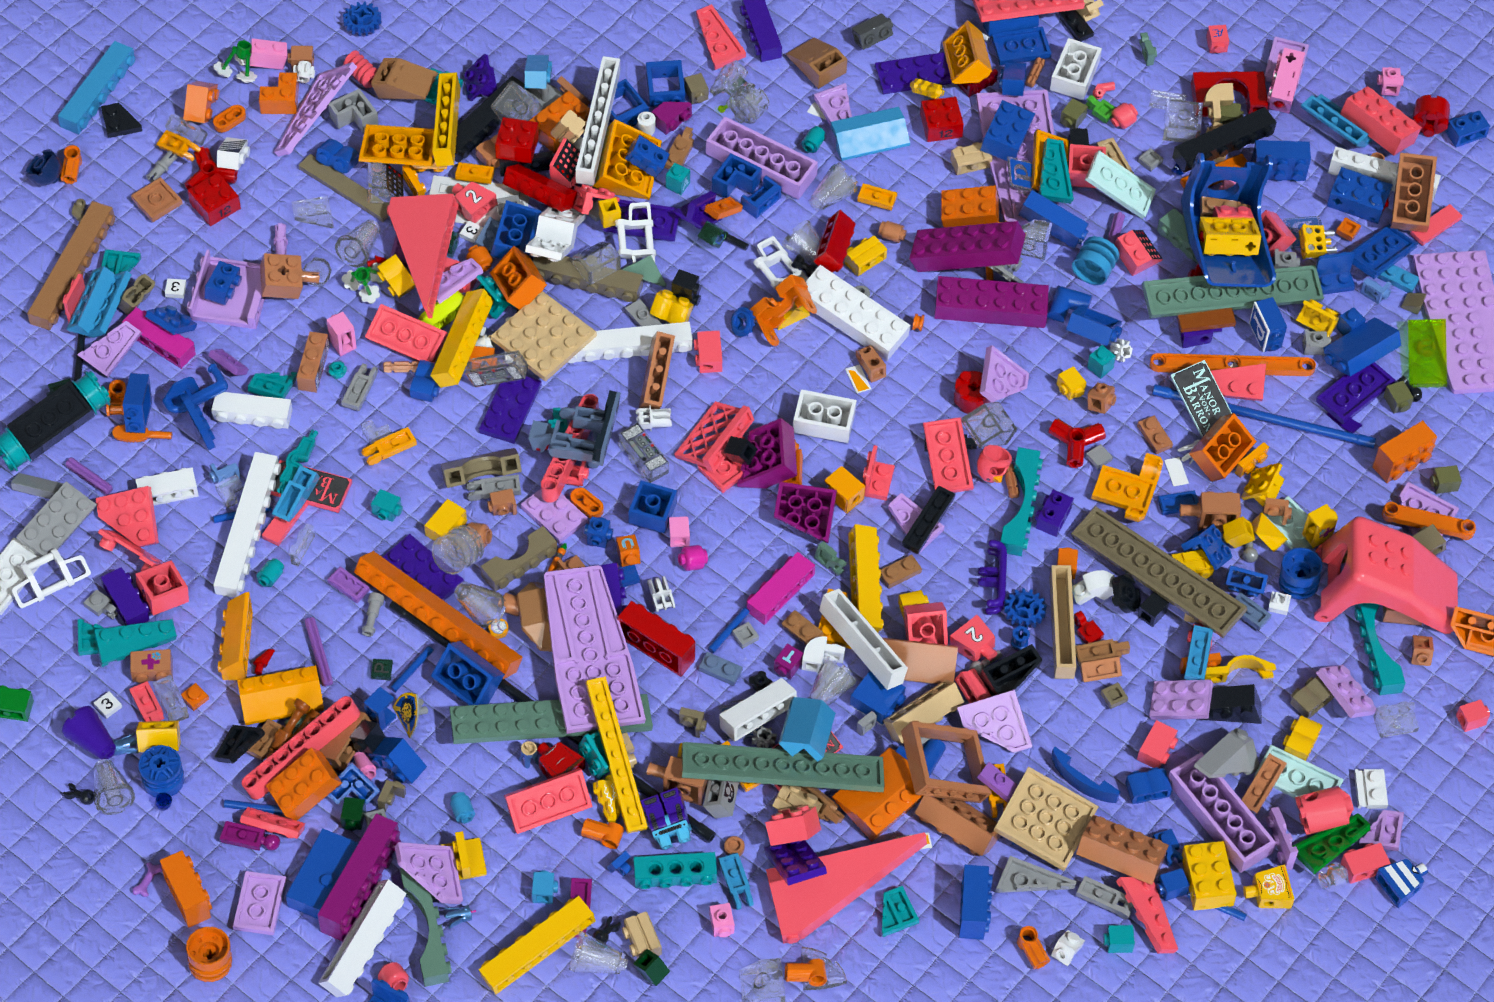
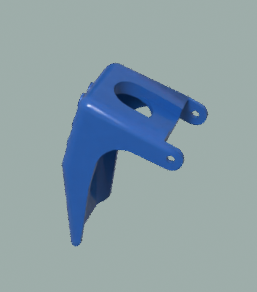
(1249, 187)

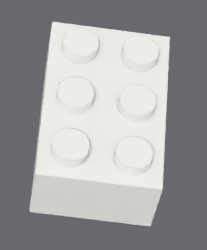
(1075, 69)
(824, 416)

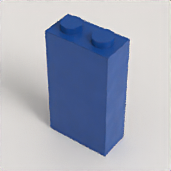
(1065, 225)
(1362, 346)

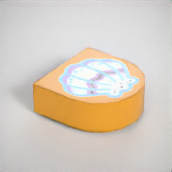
(499, 630)

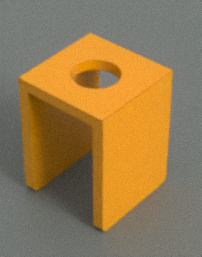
(849, 489)

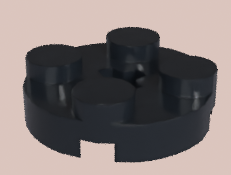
(1125, 594)

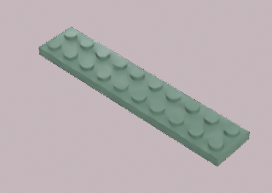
(1195, 295)
(520, 721)
(780, 768)

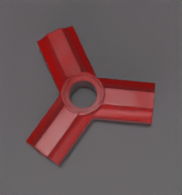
(208, 168)
(1075, 449)

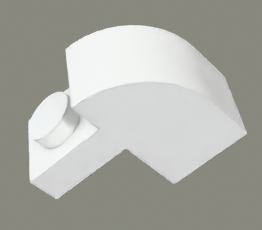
(1093, 584)
(818, 650)

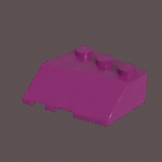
(774, 458)
(806, 508)

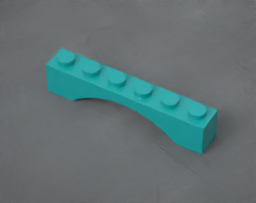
(1025, 469)
(1387, 673)

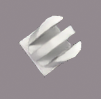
(653, 418)
(661, 595)

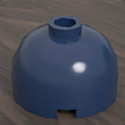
(44, 169)

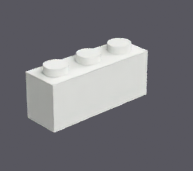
(170, 486)

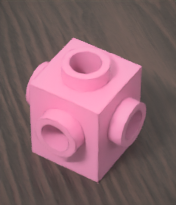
(1390, 81)

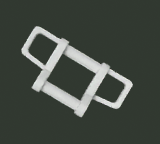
(623, 224)
(764, 262)
(40, 594)

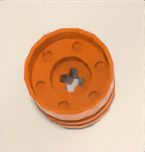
(209, 944)

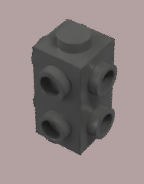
(872, 31)

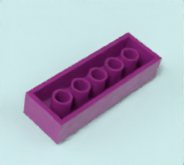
(967, 246)
(991, 302)
(359, 877)

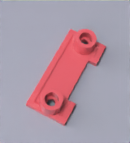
(110, 540)

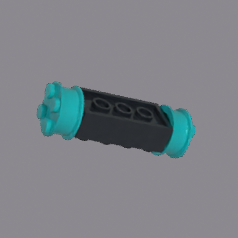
(52, 420)

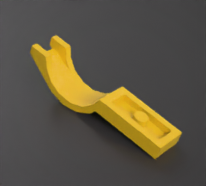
(1220, 673)

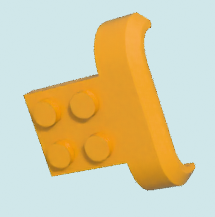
(1129, 490)

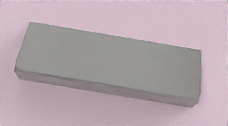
(35, 485)

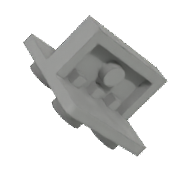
(1008, 271)

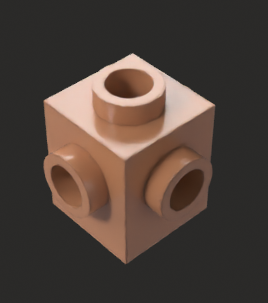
(1101, 398)

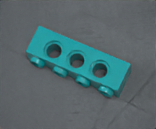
(682, 862)

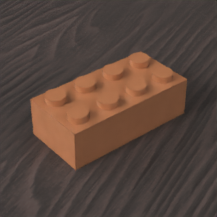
(1413, 192)
(1122, 849)

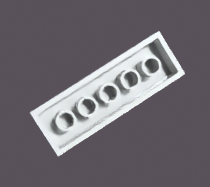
(856, 313)

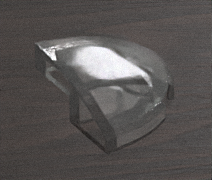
(834, 972)

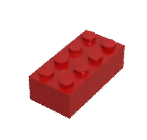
(657, 638)

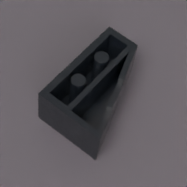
(1011, 671)
(1235, 704)

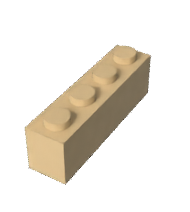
(925, 709)

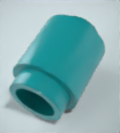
(813, 139)
(270, 572)

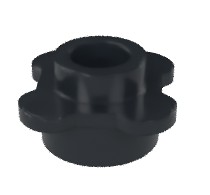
(755, 681)

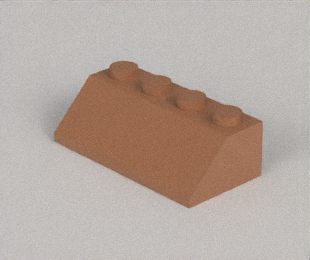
(959, 821)

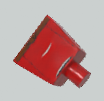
(558, 760)

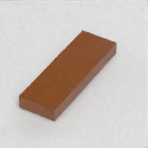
(1206, 320)

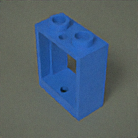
(665, 69)
(629, 117)
(1094, 325)
(137, 403)

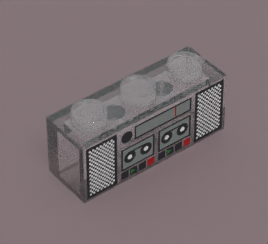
(496, 368)
(643, 453)

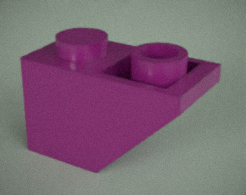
(671, 115)

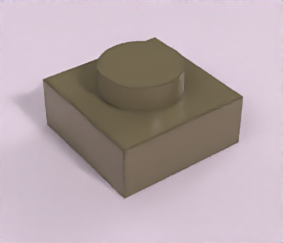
(1114, 695)

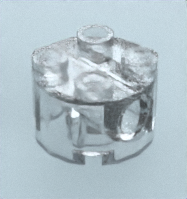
(748, 103)

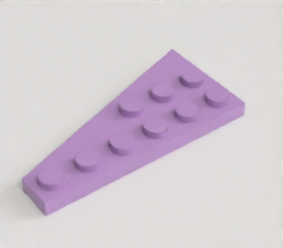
(316, 101)

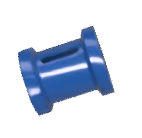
(1016, 638)

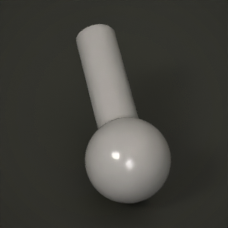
(1250, 554)
(984, 663)

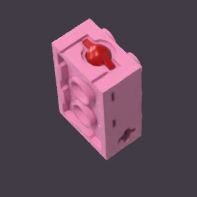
(1285, 80)

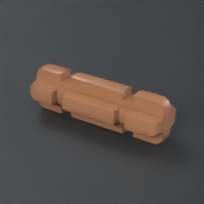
(1035, 72)
(400, 366)
(1011, 482)

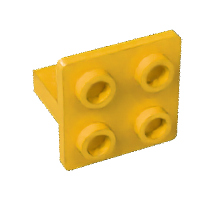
(1317, 318)
(1264, 483)
(468, 857)

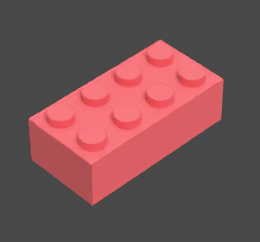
(1381, 120)

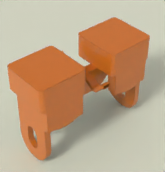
(770, 312)

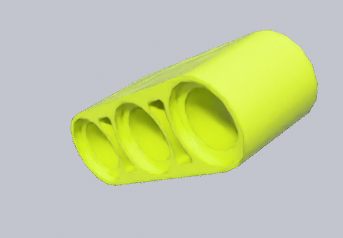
(444, 312)

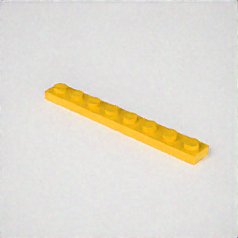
(616, 755)

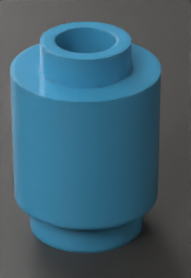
(462, 807)

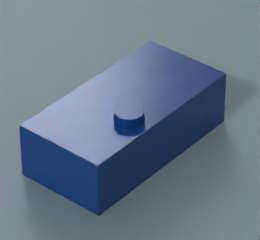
(320, 872)

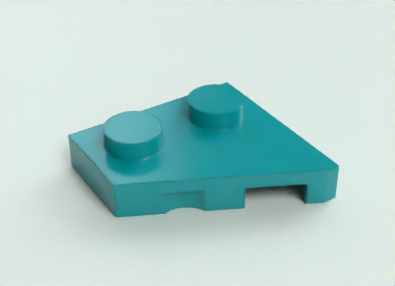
(272, 384)

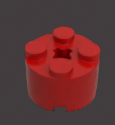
(1431, 114)
(967, 391)

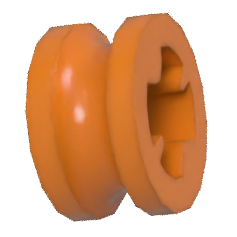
(918, 322)

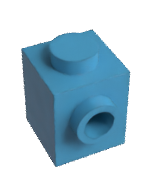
(544, 887)

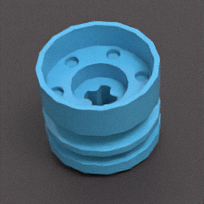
(1095, 260)

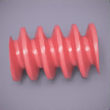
(364, 72)

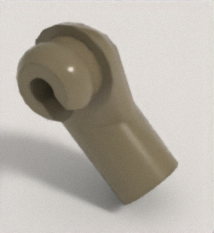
(78, 209)

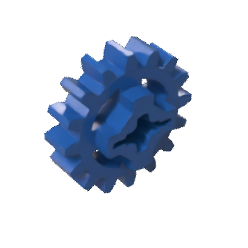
(362, 18)
(1026, 607)

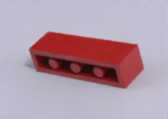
(539, 187)
(835, 242)

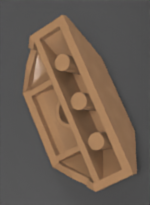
(534, 615)

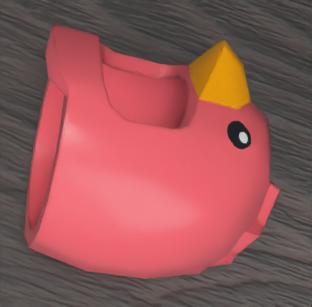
(993, 463)

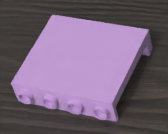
(239, 311)

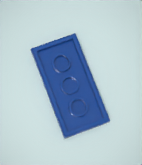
(1382, 251)

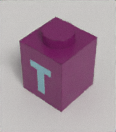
(788, 661)

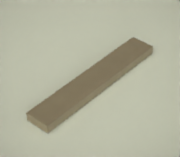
(343, 186)

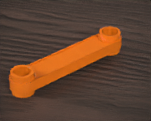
(1420, 518)

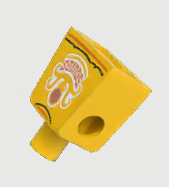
(1271, 888)

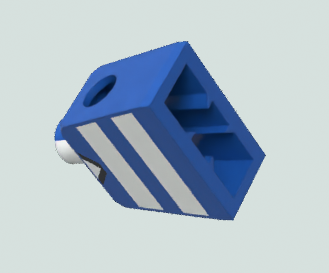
(1401, 880)

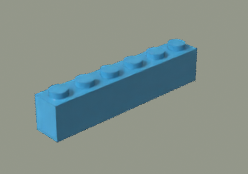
(96, 87)

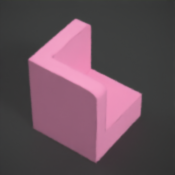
(679, 531)

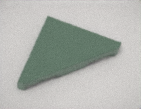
(648, 269)

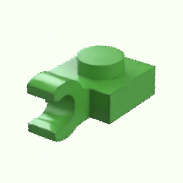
(1101, 110)

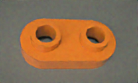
(226, 120)
(588, 503)

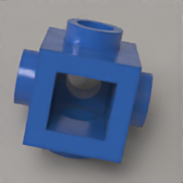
(598, 532)

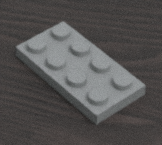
(56, 520)

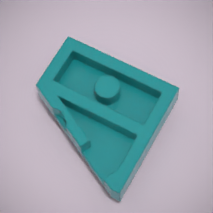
(120, 261)
(86, 638)
(897, 912)

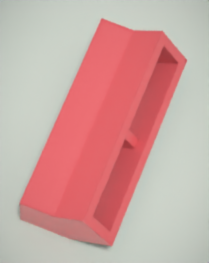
(972, 685)

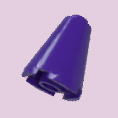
(89, 733)

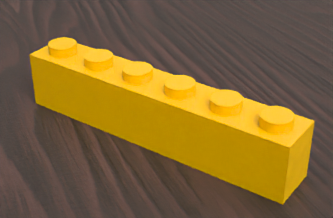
(446, 119)
(462, 338)
(865, 573)
(537, 944)

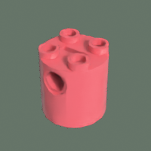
(1324, 809)

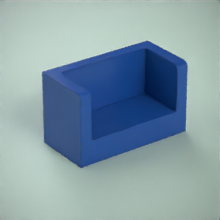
(762, 198)
(377, 708)

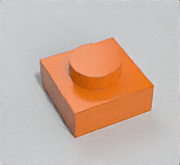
(1348, 229)
(194, 697)

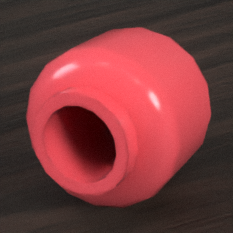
(1124, 115)
(394, 975)

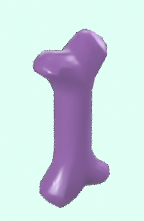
(142, 887)

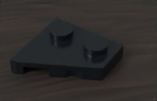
(119, 121)
(238, 742)

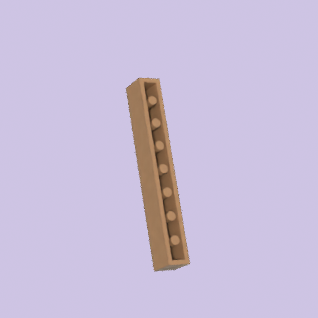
(72, 262)

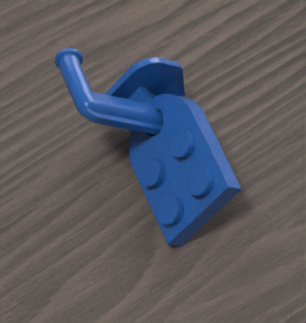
(187, 396)

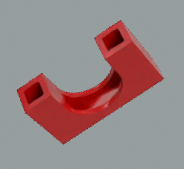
(1249, 84)

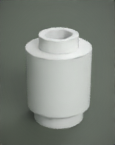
(646, 122)

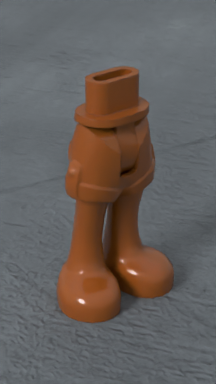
(285, 734)

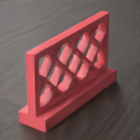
(714, 453)

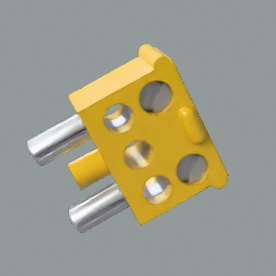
(1314, 242)

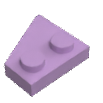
(1385, 831)

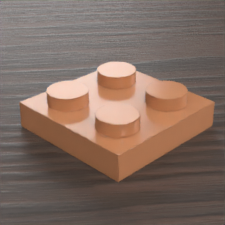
(156, 199)

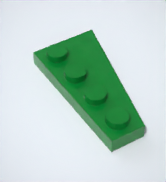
(1328, 844)

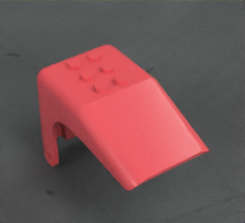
(1386, 571)

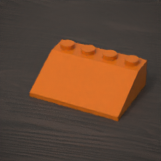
(879, 810)

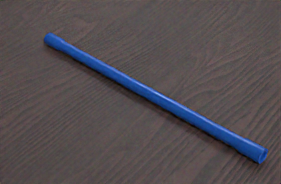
(1359, 439)

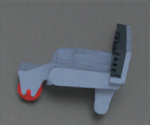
(566, 447)

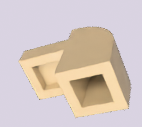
(1090, 10)
(1218, 96)

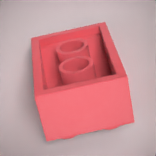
(926, 623)

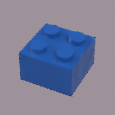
(652, 506)

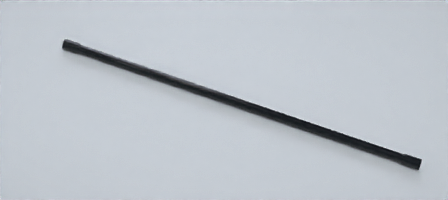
(698, 827)

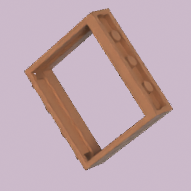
(918, 768)

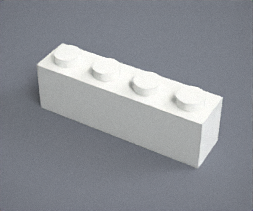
(252, 410)
(757, 709)

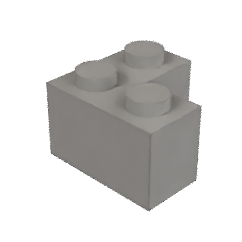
(353, 108)

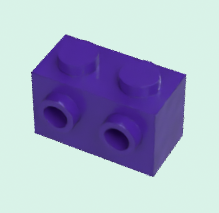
(1054, 512)

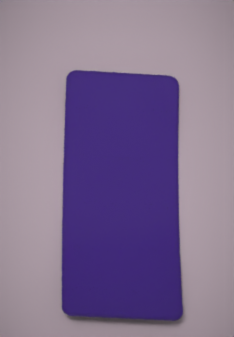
(1350, 425)

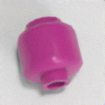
(693, 557)

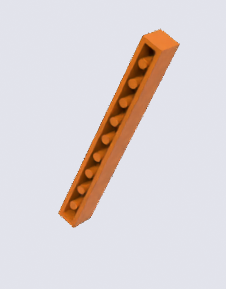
(435, 612)

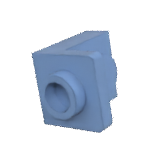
(1374, 291)
(224, 473)

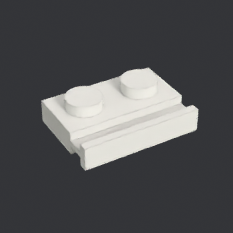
(1371, 789)

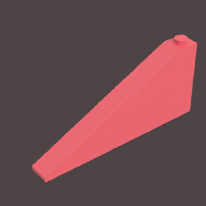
(424, 232)
(849, 874)

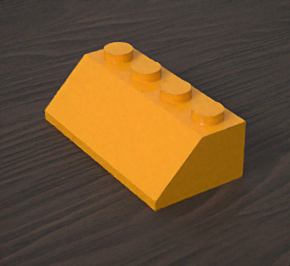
(967, 55)
(236, 638)
(274, 694)

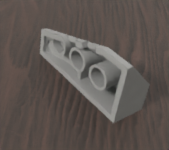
(1230, 755)

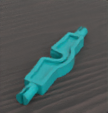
(301, 454)

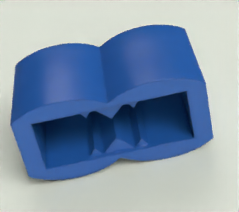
(338, 156)
(423, 385)
(1148, 785)

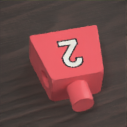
(474, 200)
(974, 640)

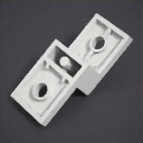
(555, 233)

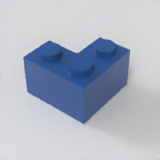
(735, 173)
(399, 758)

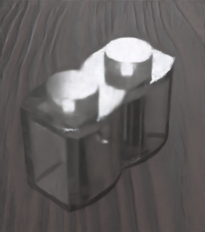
(186, 129)

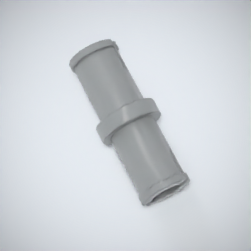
(161, 166)

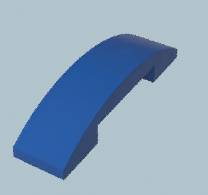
(1102, 792)

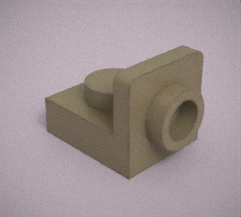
(693, 718)
(388, 793)

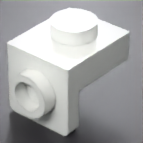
(1067, 947)

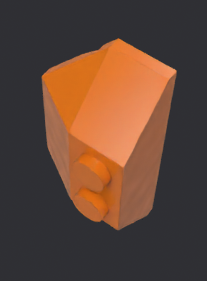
(1474, 630)

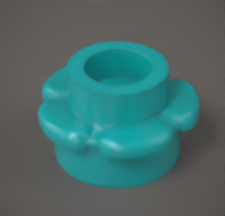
(337, 373)

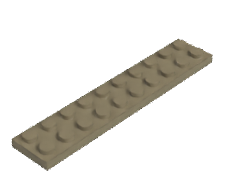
(1159, 572)

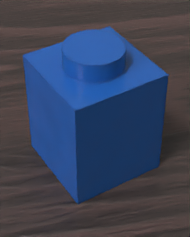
(1349, 321)
(1173, 884)

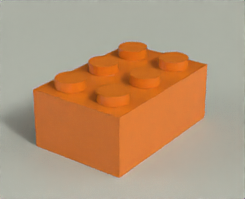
(552, 114)
(969, 206)
(518, 278)
(1222, 447)
(1404, 452)
(303, 784)
(186, 888)

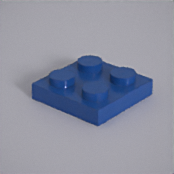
(171, 320)

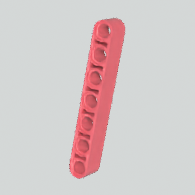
(560, 468)
(314, 735)

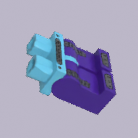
(670, 824)

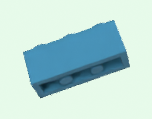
(537, 71)

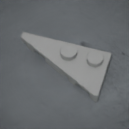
(1024, 876)

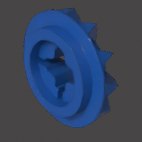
(737, 321)

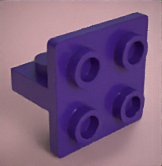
(480, 78)
(694, 210)

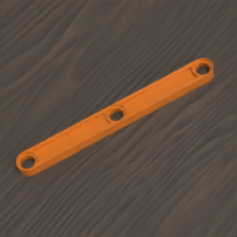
(1274, 364)

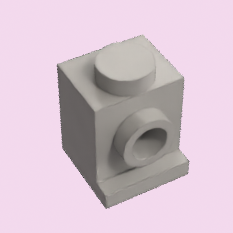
(1285, 259)
(1315, 342)

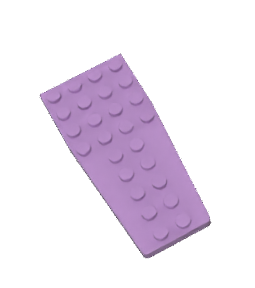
(1034, 101)
(1462, 293)
(588, 646)

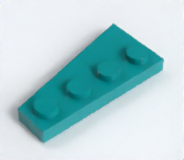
(1055, 176)
(120, 641)

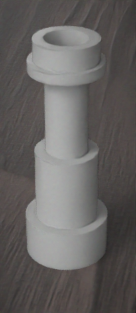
(375, 602)

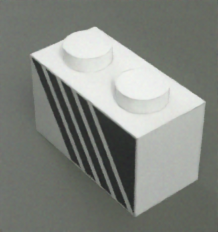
(232, 153)

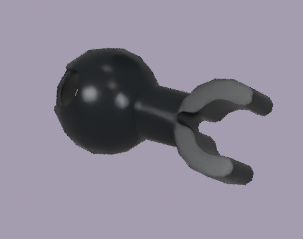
(799, 263)
(1415, 391)
(85, 796)
(603, 934)

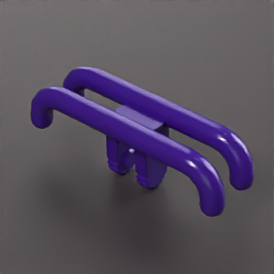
(995, 577)

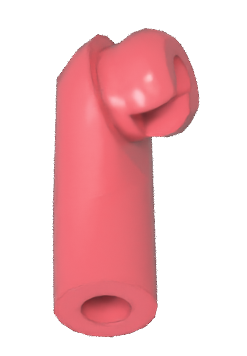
(1101, 89)

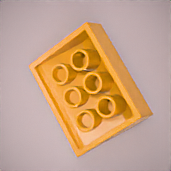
(397, 145)
(618, 173)

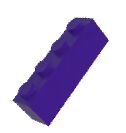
(761, 29)

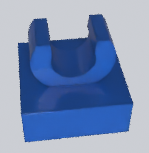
(620, 864)

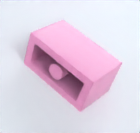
(268, 54)
(341, 333)

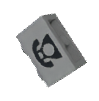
(720, 798)

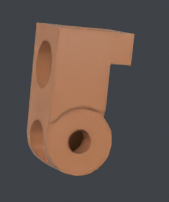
(871, 363)

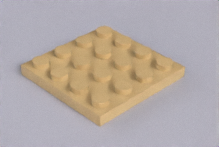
(544, 335)
(1045, 818)

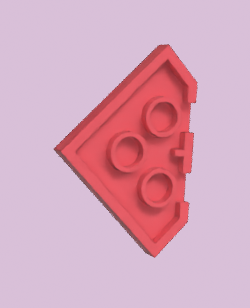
(130, 515)

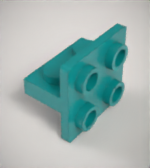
(493, 290)
(593, 752)

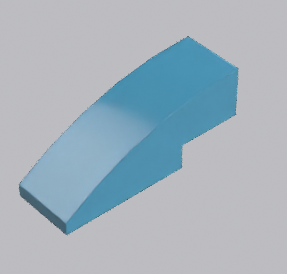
(296, 493)

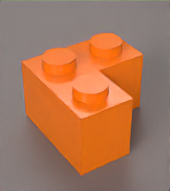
(281, 98)
(199, 100)

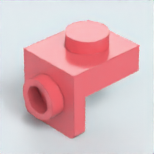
(578, 474)

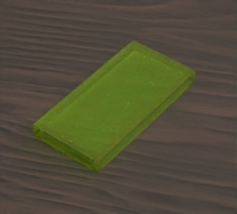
(1427, 353)

